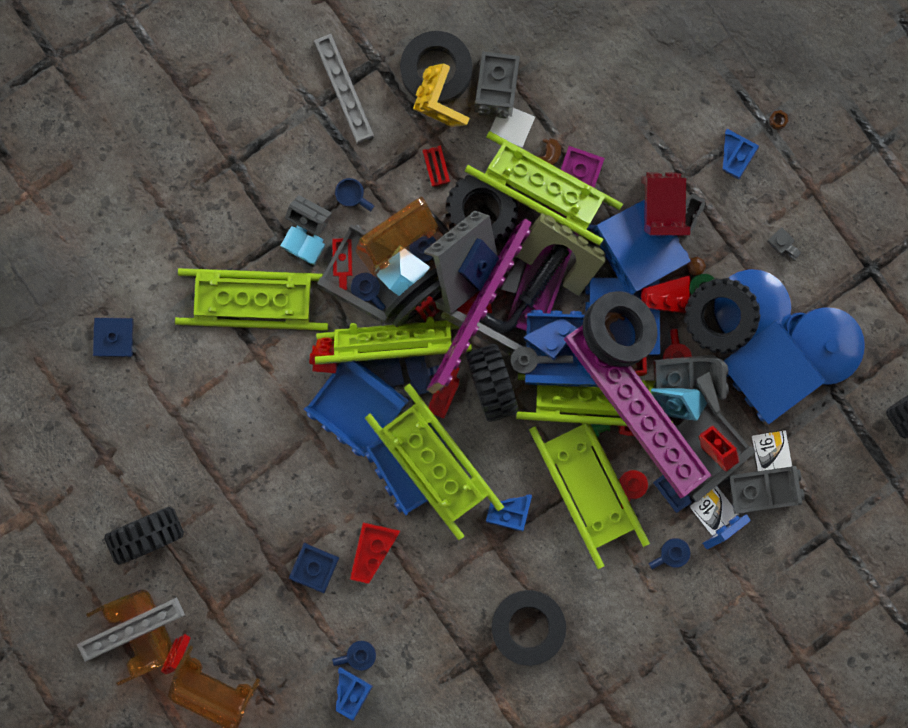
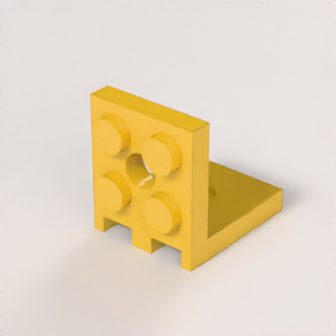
(429, 94)

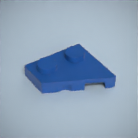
(737, 153)
(551, 337)
(512, 515)
(725, 532)
(351, 693)

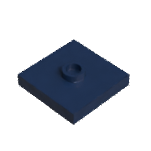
(478, 264)
(113, 337)
(387, 369)
(314, 568)

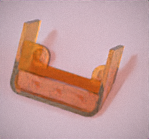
(396, 234)
(149, 648)
(208, 695)

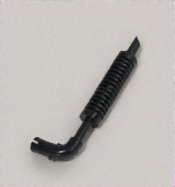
(532, 291)

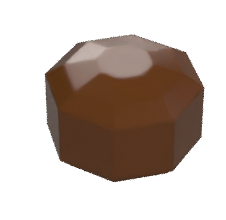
(778, 120)
(696, 266)

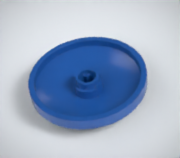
(770, 295)
(830, 342)

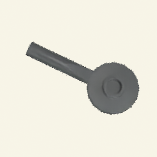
(525, 360)

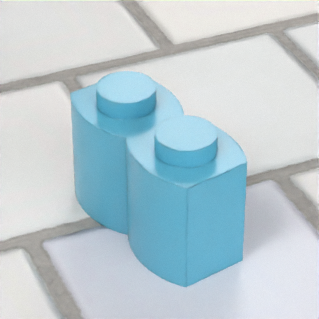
(303, 245)

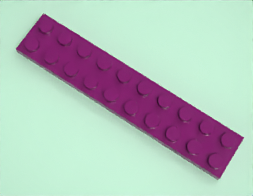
(587, 169)
(478, 310)
(643, 418)

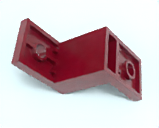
(665, 204)

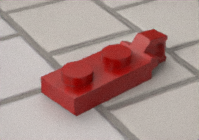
(342, 275)
(442, 399)

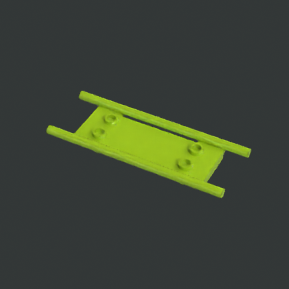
(544, 184)
(251, 299)
(352, 341)
(573, 399)
(432, 464)
(589, 488)

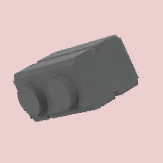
(308, 215)

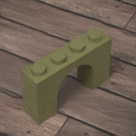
(548, 232)

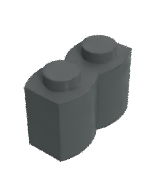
(694, 207)

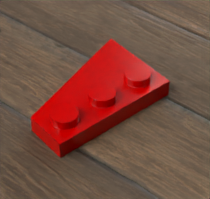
(668, 296)
(371, 550)

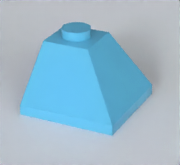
(403, 271)
(680, 402)

